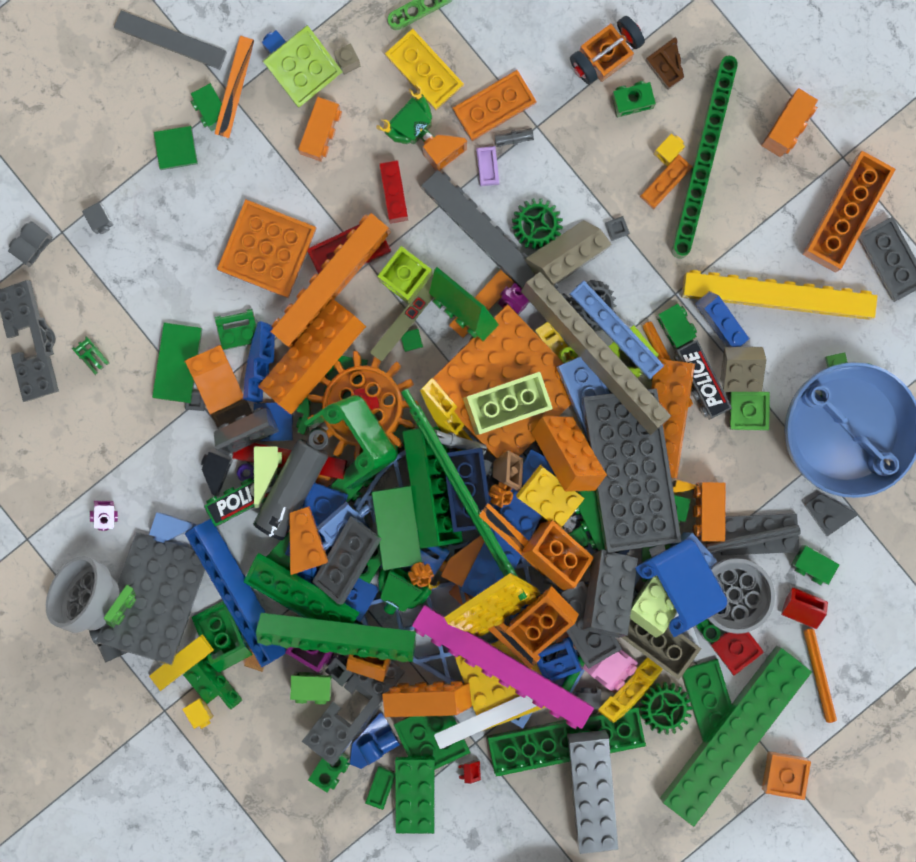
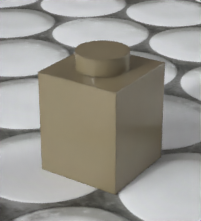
(347, 58)

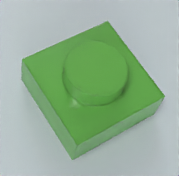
(836, 359)

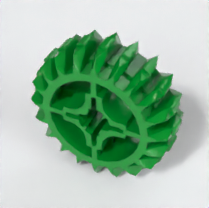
(529, 220)
(673, 706)

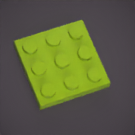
(302, 66)

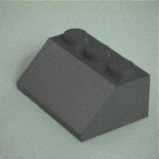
(245, 431)

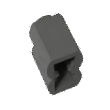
(29, 243)

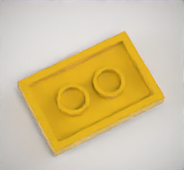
(548, 497)

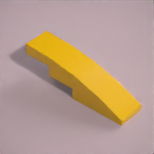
(443, 410)
(182, 663)

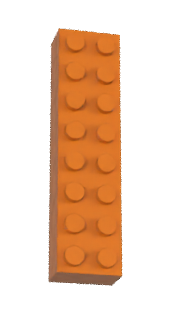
(331, 280)

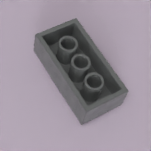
(610, 594)

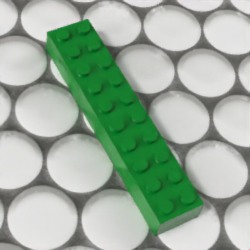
(735, 735)

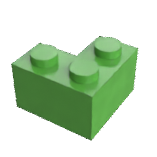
(311, 687)

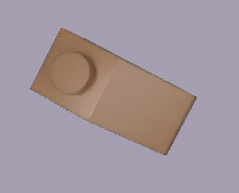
(509, 470)

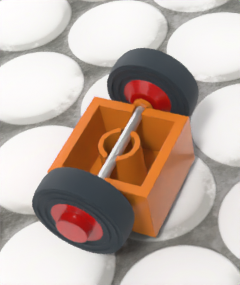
(607, 51)

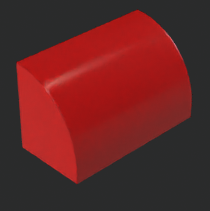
(805, 608)

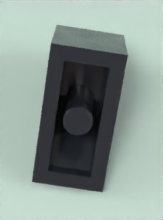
(215, 471)

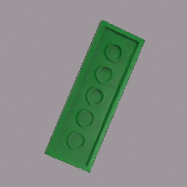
(296, 592)

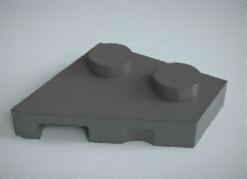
(828, 513)

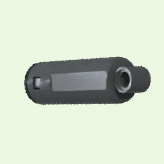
(292, 485)

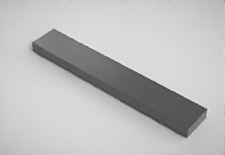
(170, 40)

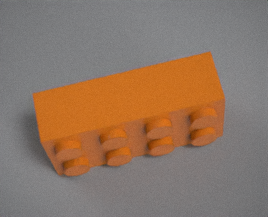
(569, 454)
(426, 699)

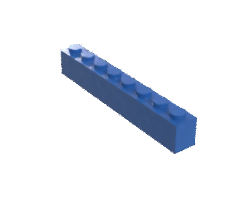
(231, 587)

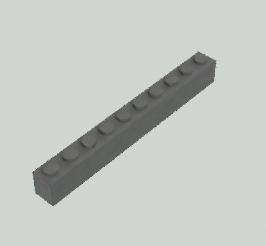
(479, 229)

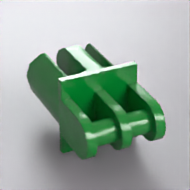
(89, 354)

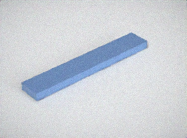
(616, 329)

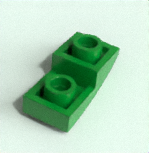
(305, 409)

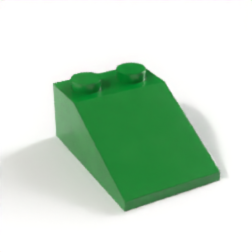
(223, 635)

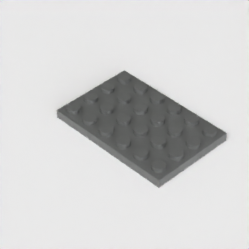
(165, 589)

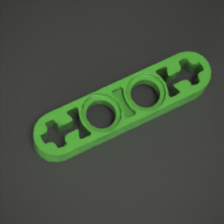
(422, 12)

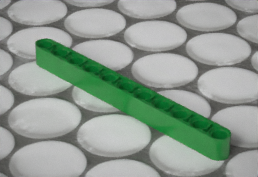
(705, 148)

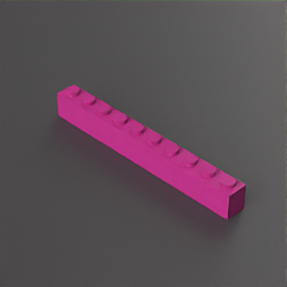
(504, 667)

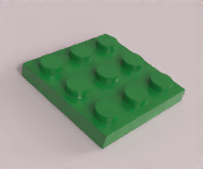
(419, 740)

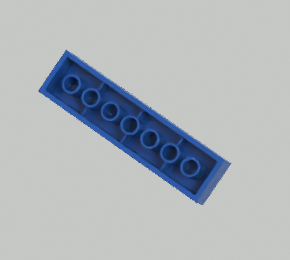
(522, 517)

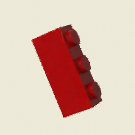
(393, 192)

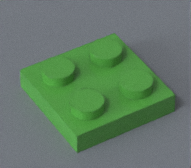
(749, 411)
(125, 600)

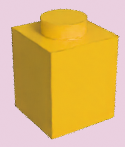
(669, 149)
(198, 713)

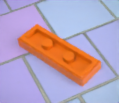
(666, 182)

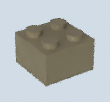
(743, 369)

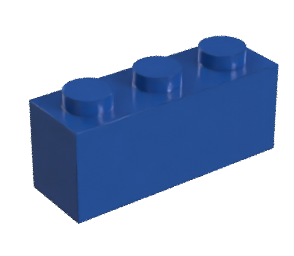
(722, 320)

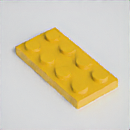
(424, 68)

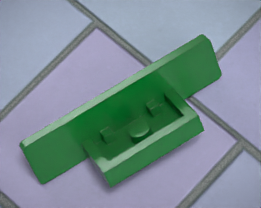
(210, 684)

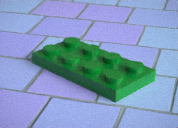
(415, 795)

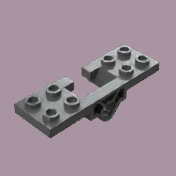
(19, 312)
(333, 733)

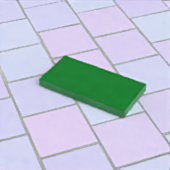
(172, 376)
(396, 527)
(707, 694)

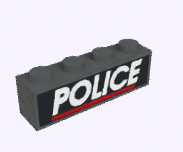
(704, 383)

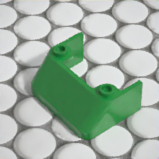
(365, 427)

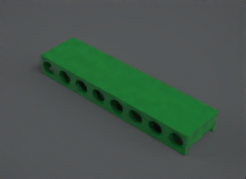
(548, 744)

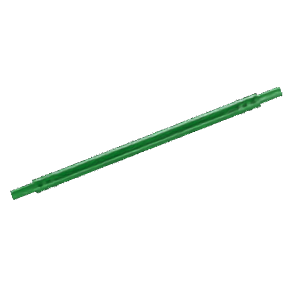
(459, 487)

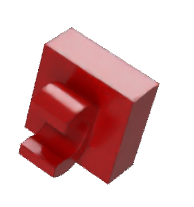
(471, 772)

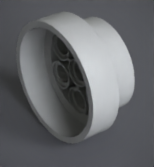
(760, 585)
(81, 595)

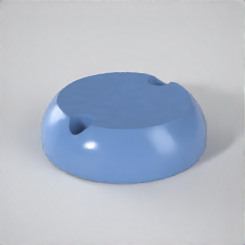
(852, 429)

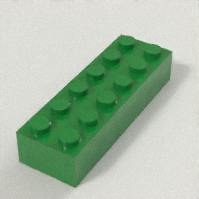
(429, 492)

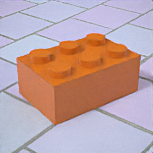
(790, 123)
(709, 511)
(557, 555)
(542, 622)

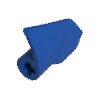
(373, 743)

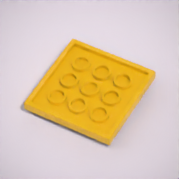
(492, 605)
(487, 691)

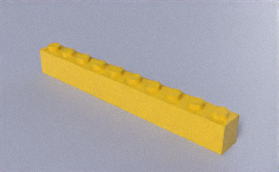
(781, 296)

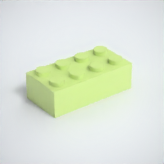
(507, 403)
(653, 608)

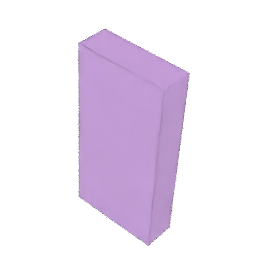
(487, 166)

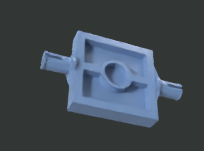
(334, 524)

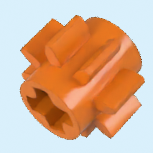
(500, 494)
(421, 574)

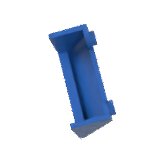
(688, 584)

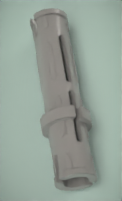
(451, 440)

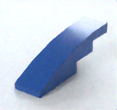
(258, 361)

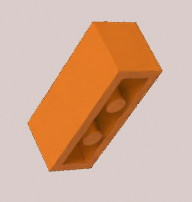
(320, 129)

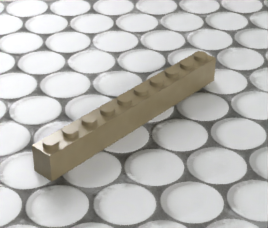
(595, 353)

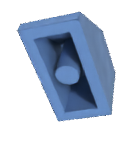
(169, 527)

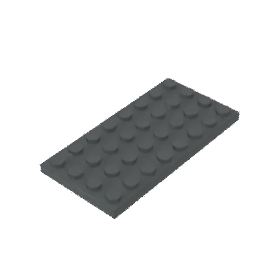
(638, 492)

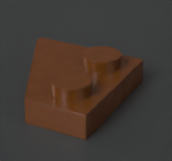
(667, 64)

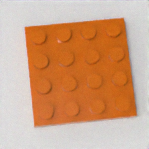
(266, 248)

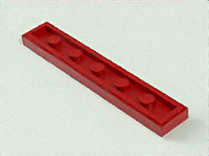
(332, 468)

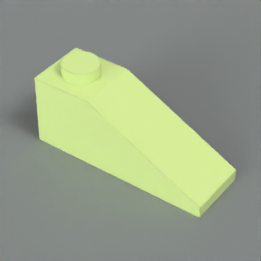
(265, 467)

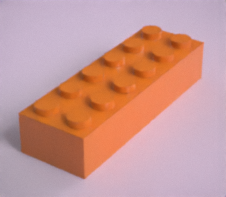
(849, 211)
(312, 356)

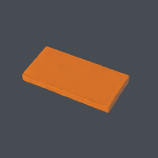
(494, 105)

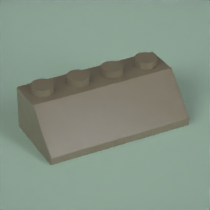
(569, 252)

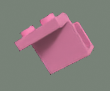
(613, 670)

